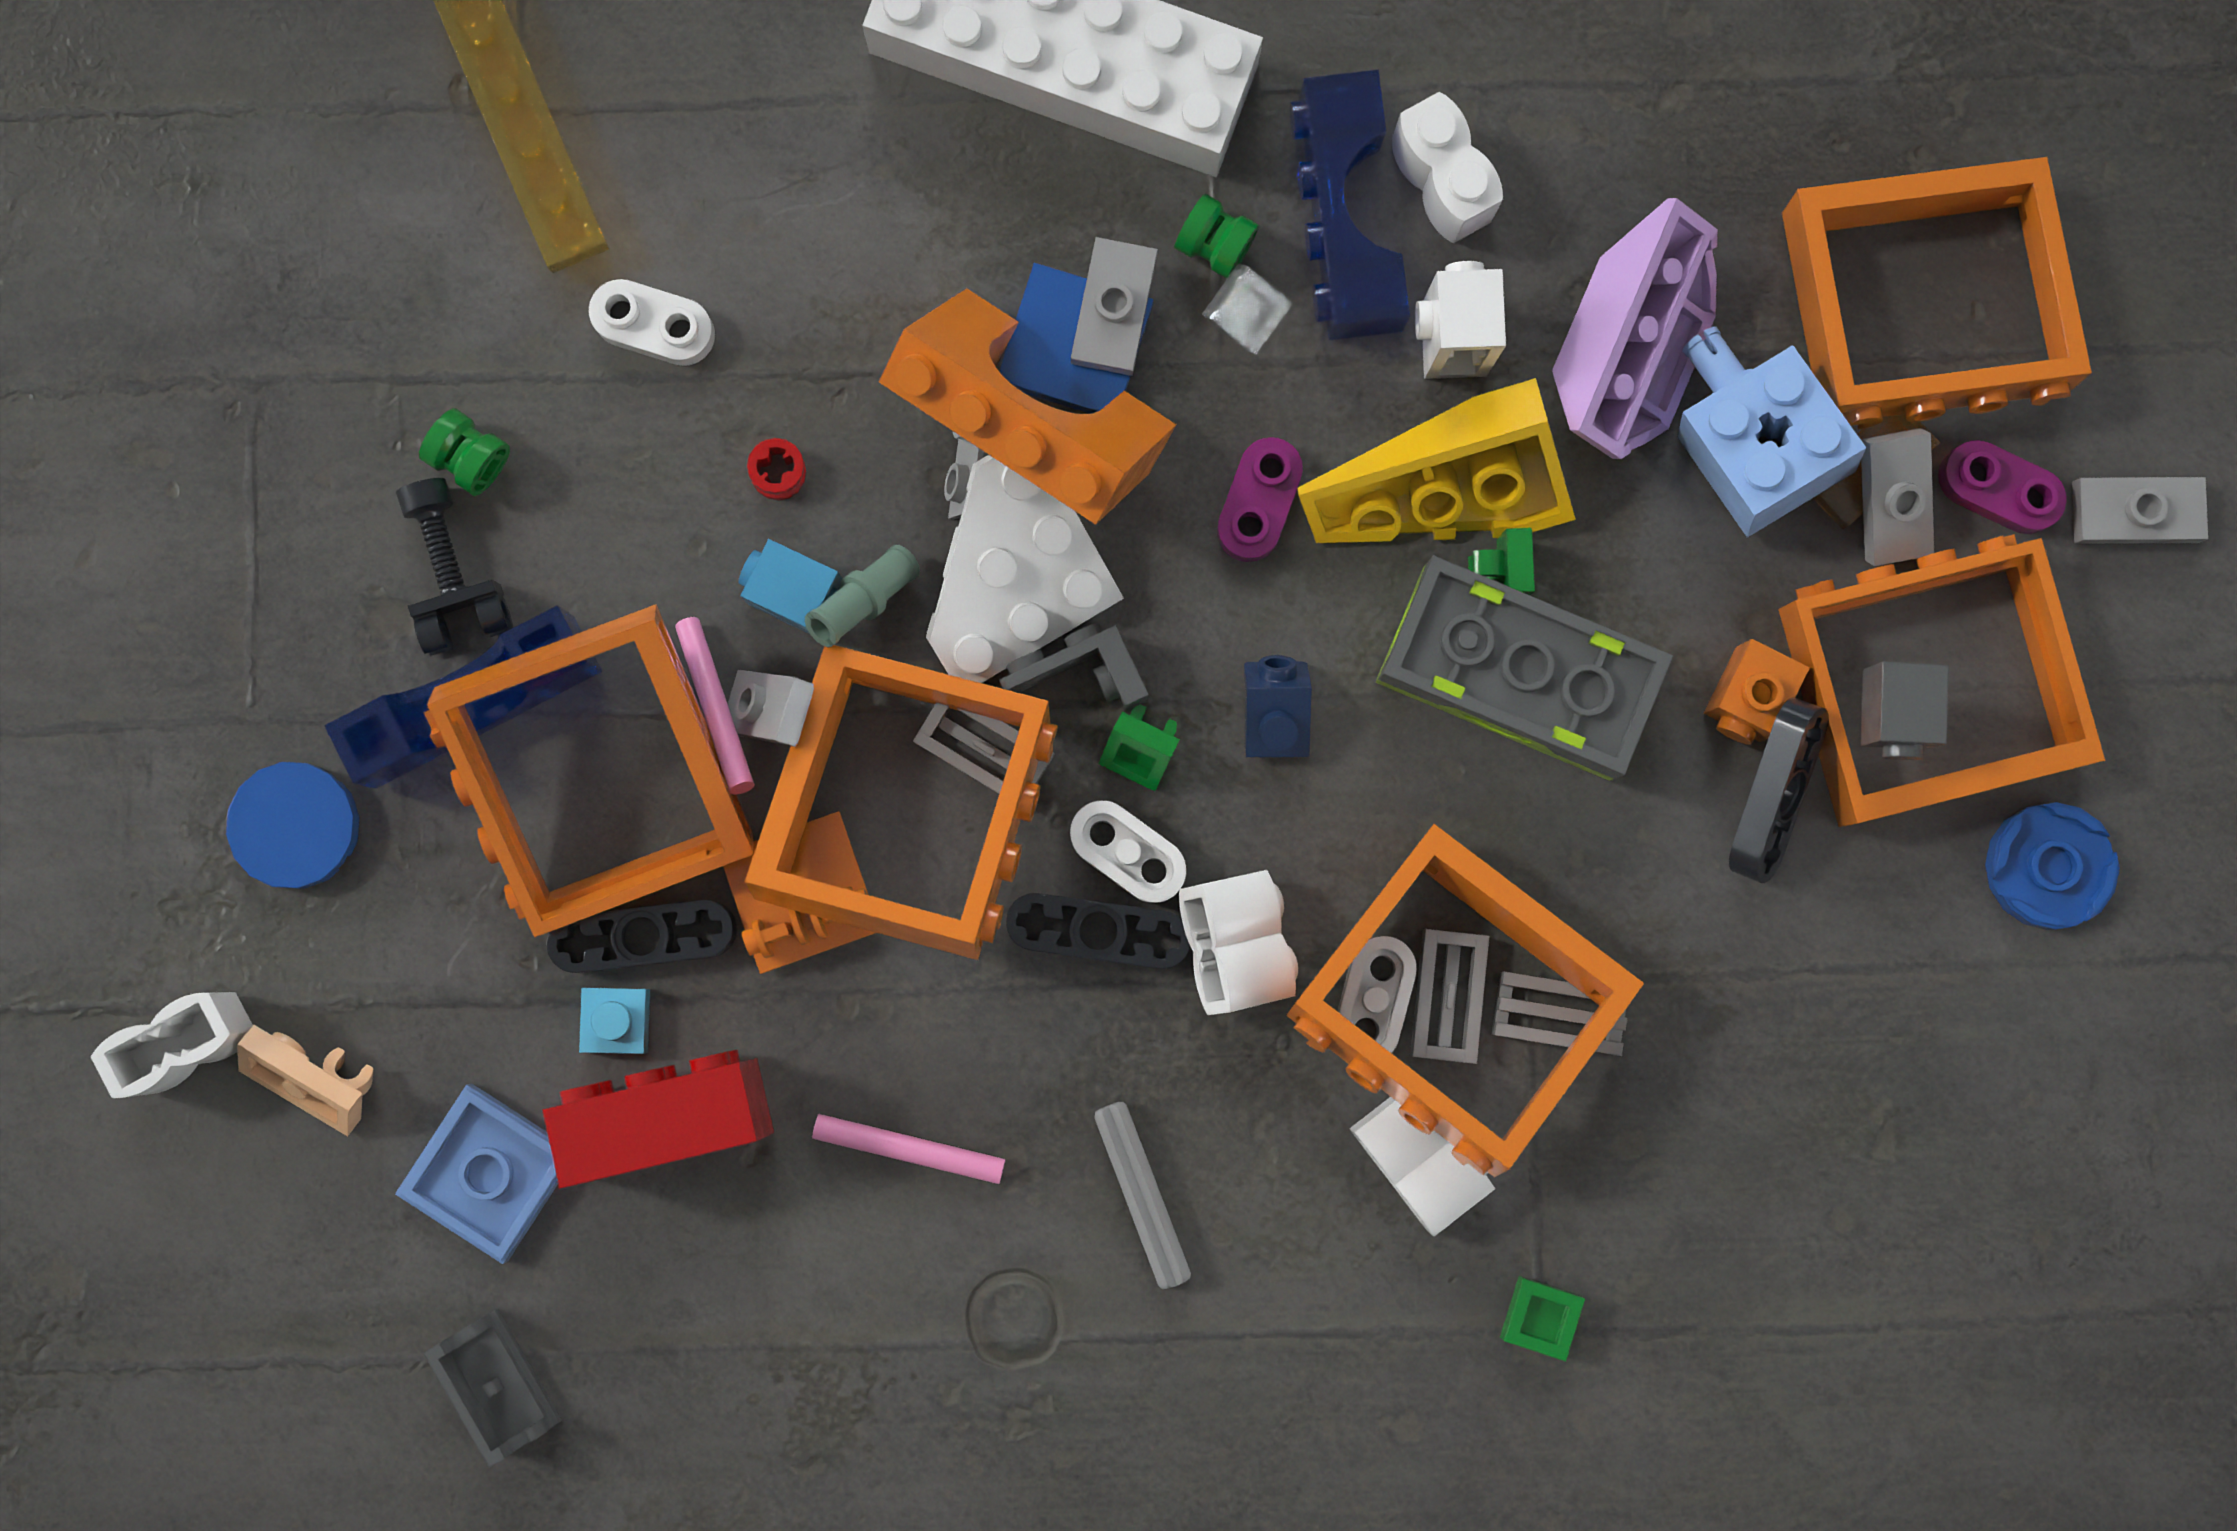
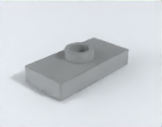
(1114, 306)
(1897, 497)
(2140, 510)
(769, 706)

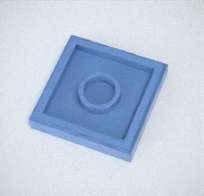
(483, 1174)

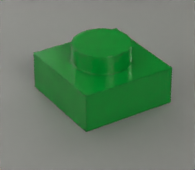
(1542, 1318)

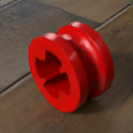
(762, 457)

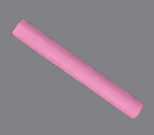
(714, 706)
(908, 1148)

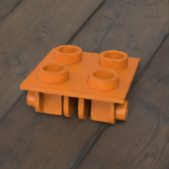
(785, 935)

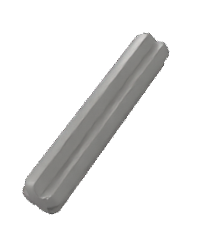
(1142, 1195)

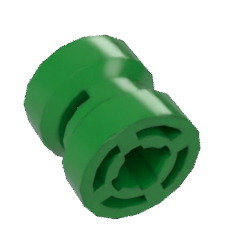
(1228, 244)
(464, 452)

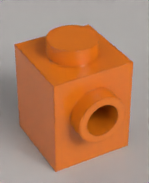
(1754, 691)

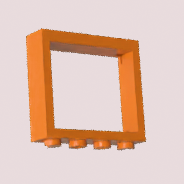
(1922, 196)
(2048, 648)
(501, 834)
(771, 865)
(1526, 924)

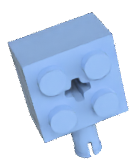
(1770, 401)

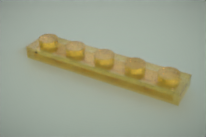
(523, 131)

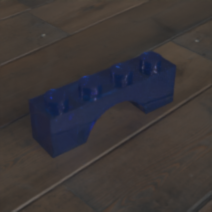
(1361, 282)
(394, 734)

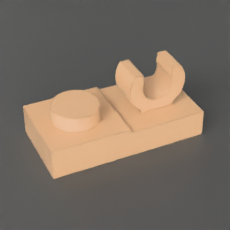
(285, 1069)

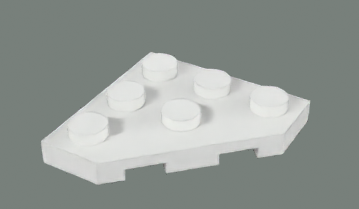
(1013, 575)

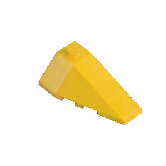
(1462, 471)

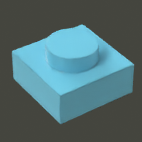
(614, 1020)

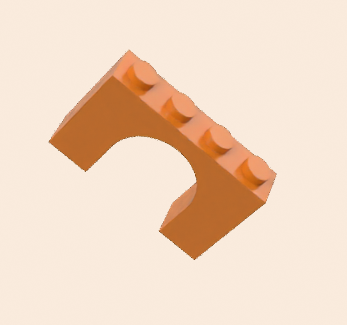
(1082, 460)

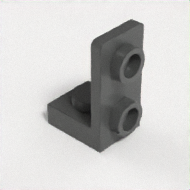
(1115, 675)

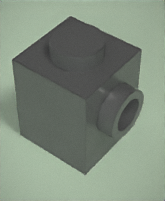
(1904, 708)

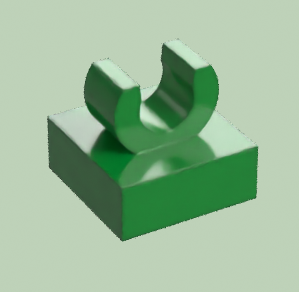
(1510, 563)
(1139, 748)

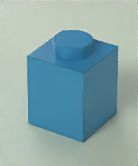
(786, 583)

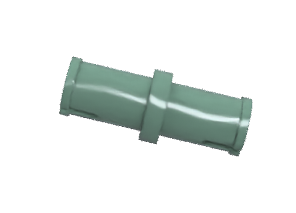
(862, 595)

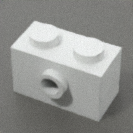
(1462, 321)

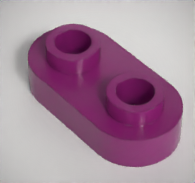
(2005, 488)
(1259, 498)

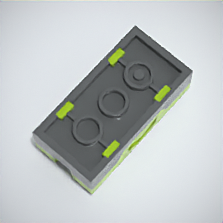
(1524, 669)

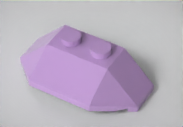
(1624, 349)

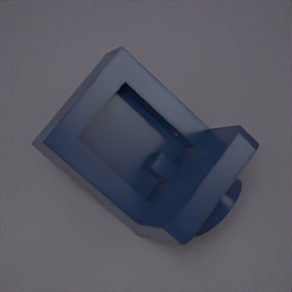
(1277, 707)

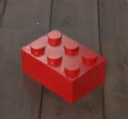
(657, 1118)

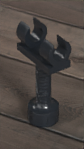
(426, 503)

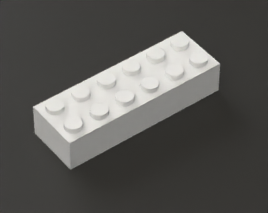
(1101, 65)

